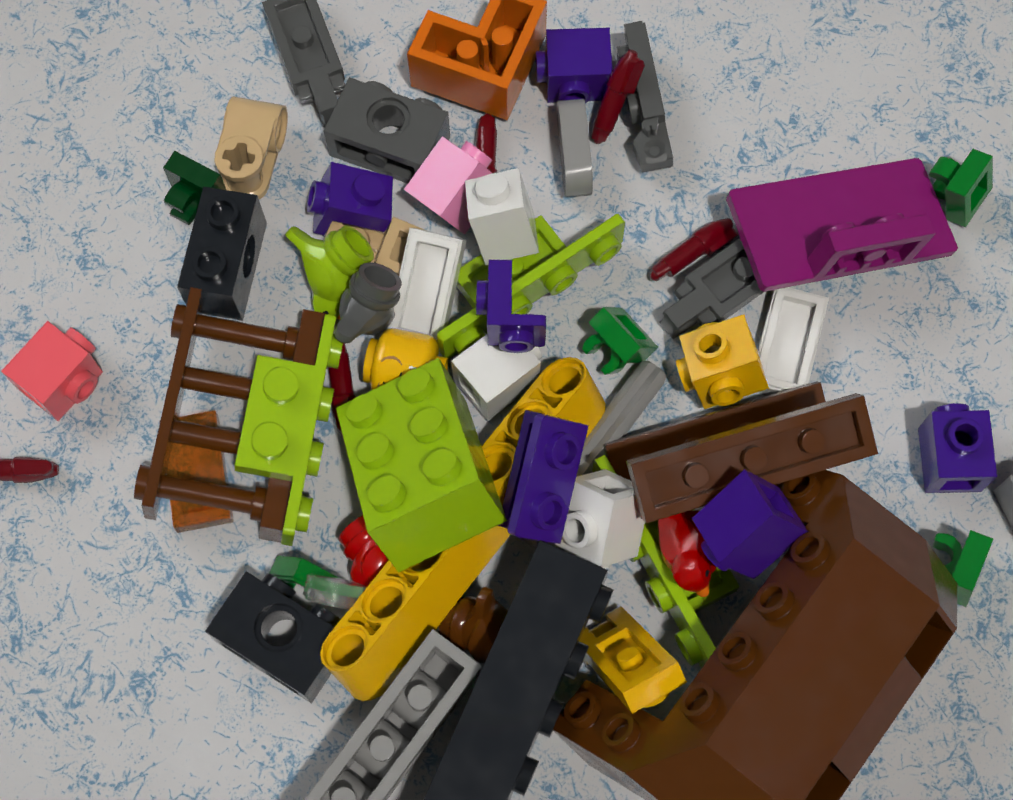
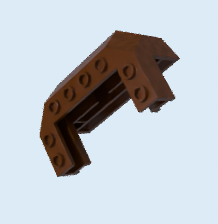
(801, 674)

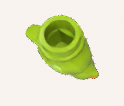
(331, 263)

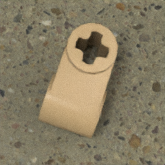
(250, 144)

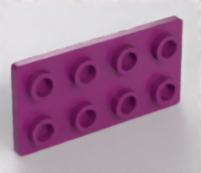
(840, 223)

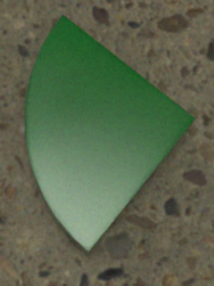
(295, 570)

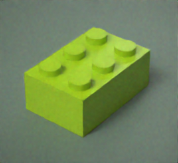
(418, 466)

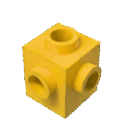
(721, 362)

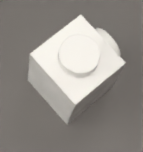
(501, 216)
(493, 376)
(603, 519)

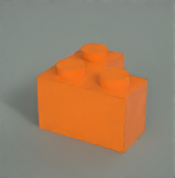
(483, 63)

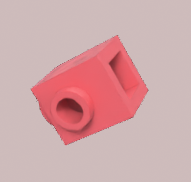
(55, 369)

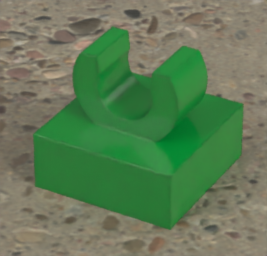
(963, 185)
(622, 336)
(965, 562)

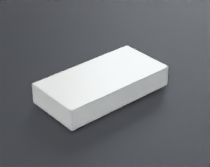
(428, 281)
(791, 338)

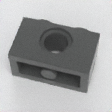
(366, 109)

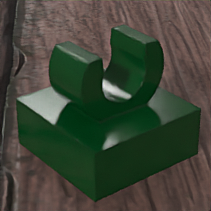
(187, 183)

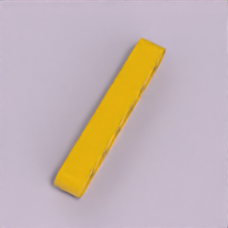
(404, 606)

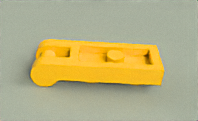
(631, 661)

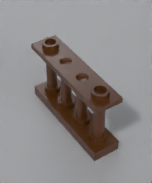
(769, 436)
(152, 483)

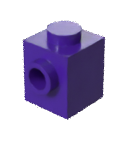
(575, 64)
(957, 450)
(748, 525)

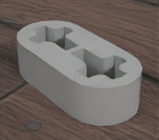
(574, 147)

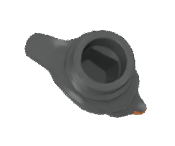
(368, 302)

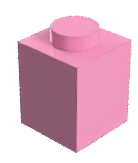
(442, 180)

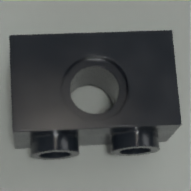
(223, 251)
(244, 628)

